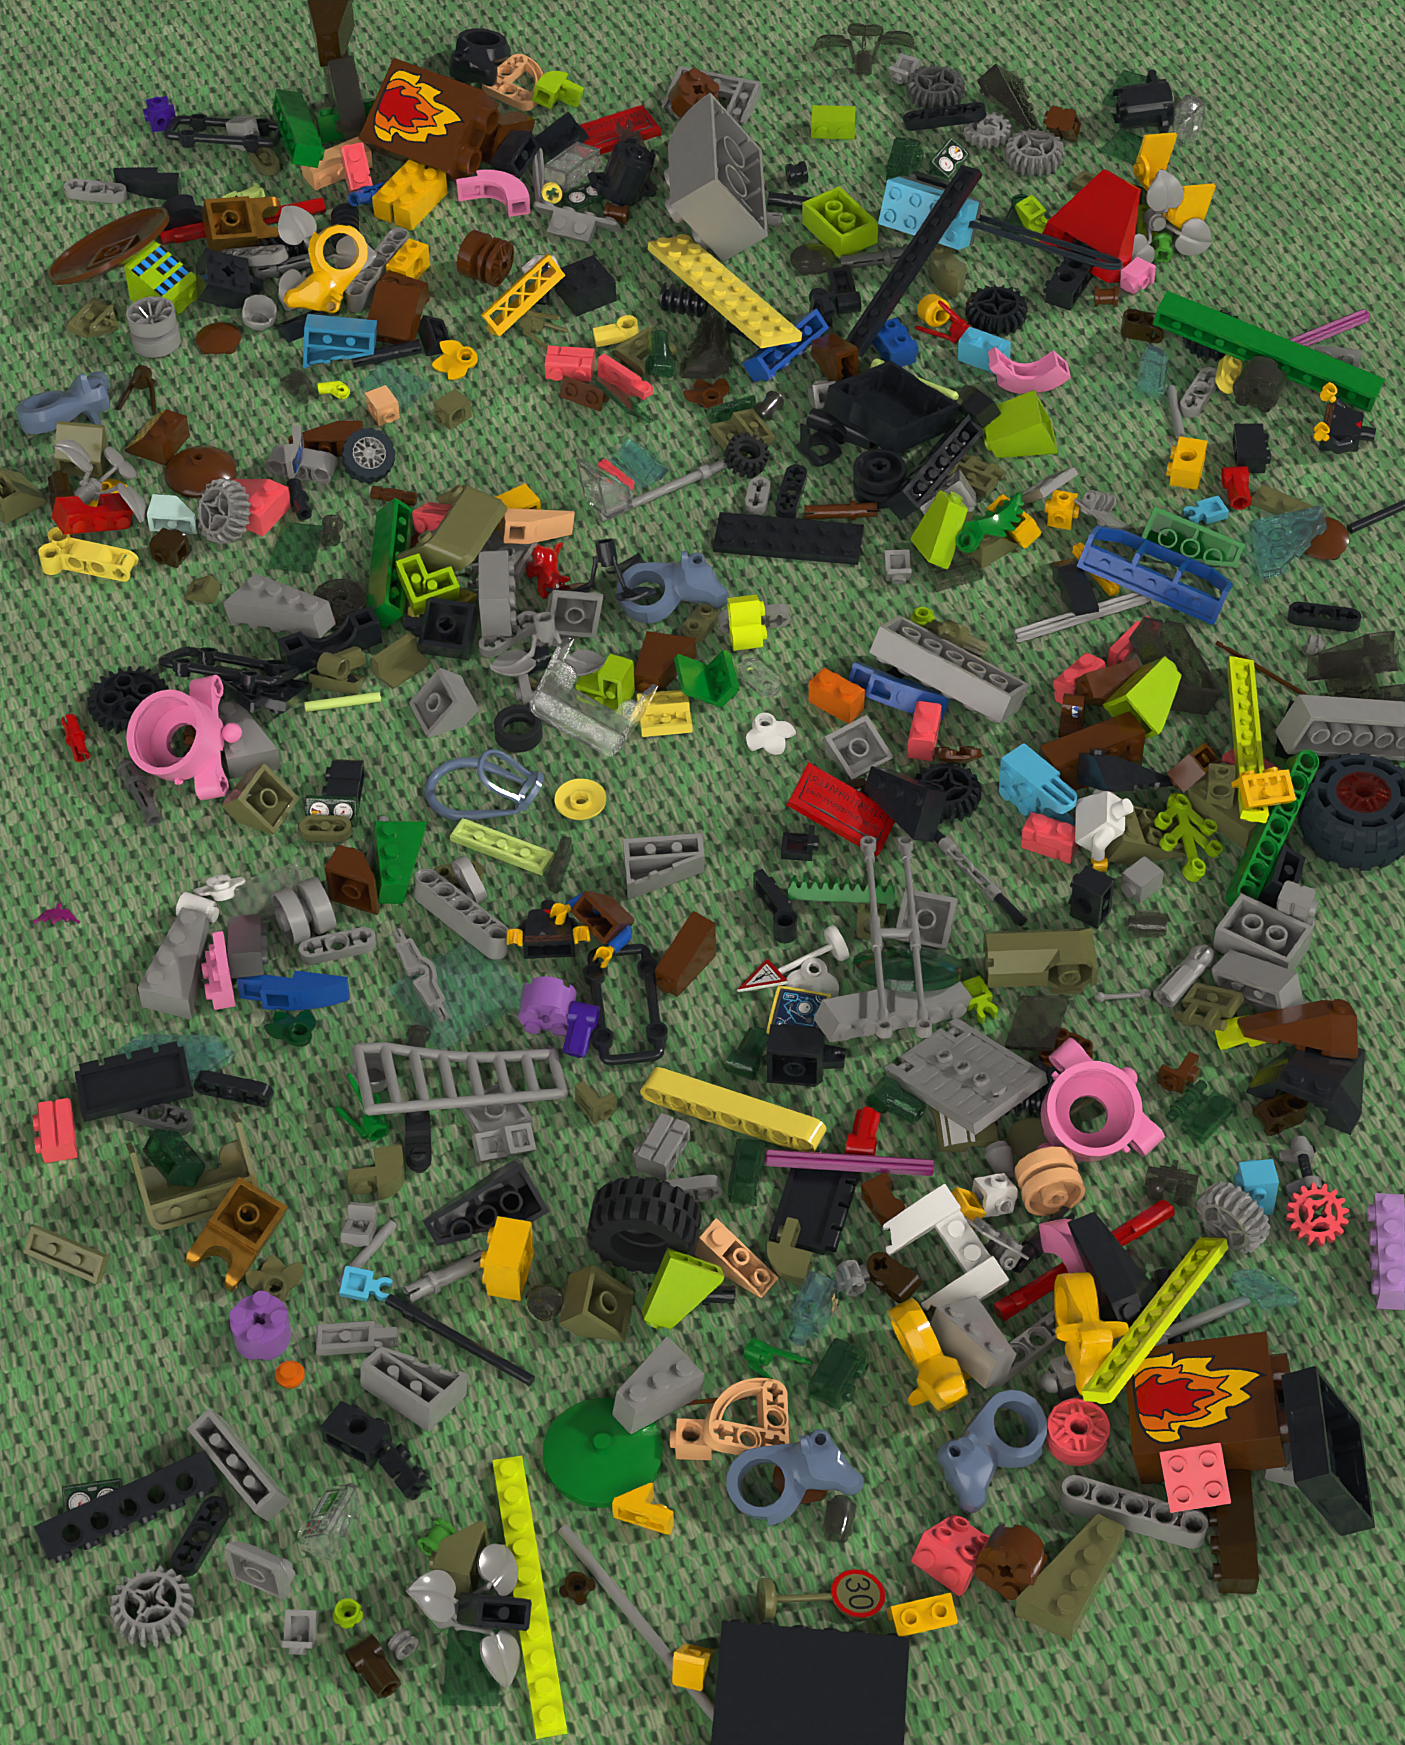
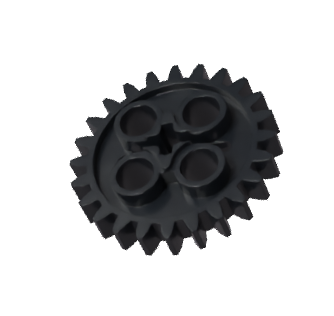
(120, 694)

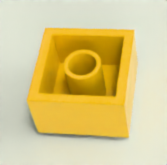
(507, 1258)

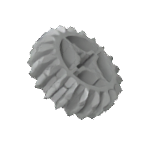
(1034, 152)
(223, 511)
(1233, 1216)
(156, 1621)

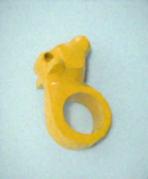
(326, 284)
(1079, 1325)
(939, 1376)

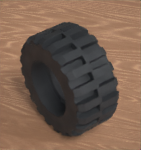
(640, 1219)

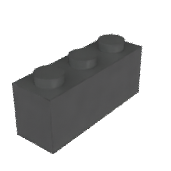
(247, 945)

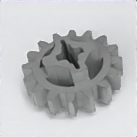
(988, 131)

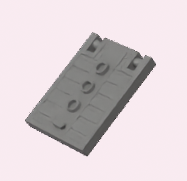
(966, 1076)

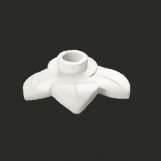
(769, 734)
(219, 887)
(819, 982)

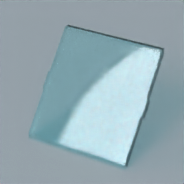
(474, 992)

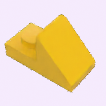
(637, 1509)
(691, 1665)

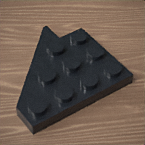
(276, 698)

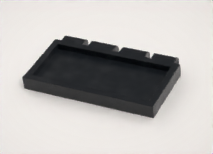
(133, 1082)
(819, 1203)

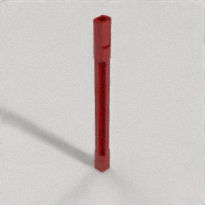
(197, 231)
(1130, 1231)

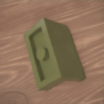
(399, 661)

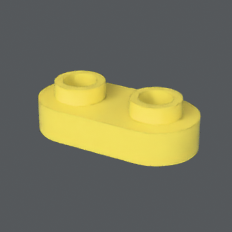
(1227, 372)

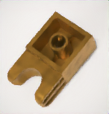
(238, 221)
(234, 1238)

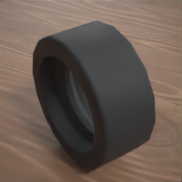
(517, 743)

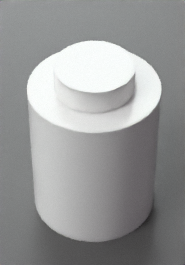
(199, 904)

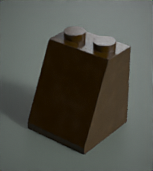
(331, 27)

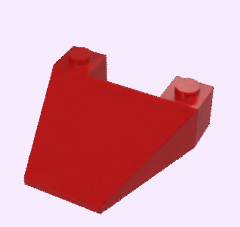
(1102, 218)

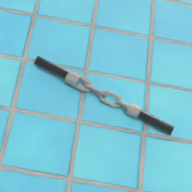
(992, 891)

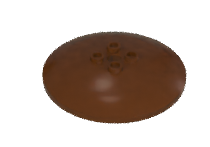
(109, 246)

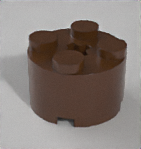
(690, 89)
(1011, 1560)

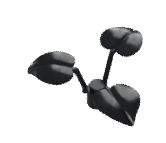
(607, 557)

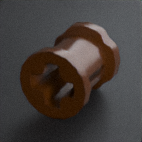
(619, 213)
(1106, 296)

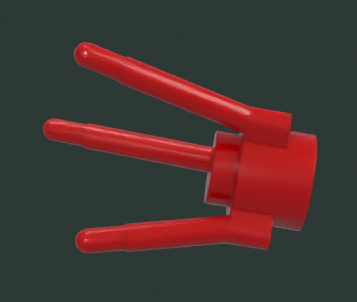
(957, 328)

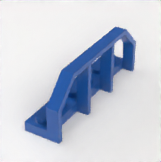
(1151, 583)

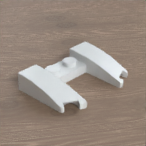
(941, 1211)

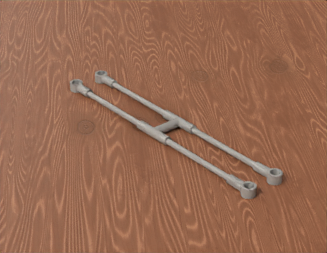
(884, 1026)

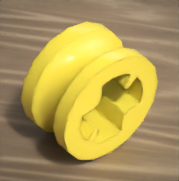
(548, 186)

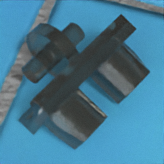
(1172, 1181)

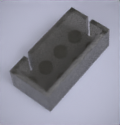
(1197, 686)

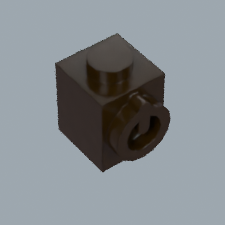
(169, 547)

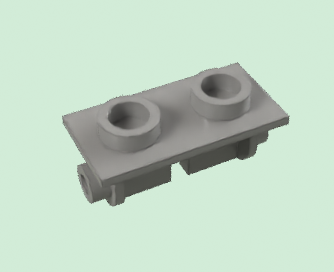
(1346, 355)

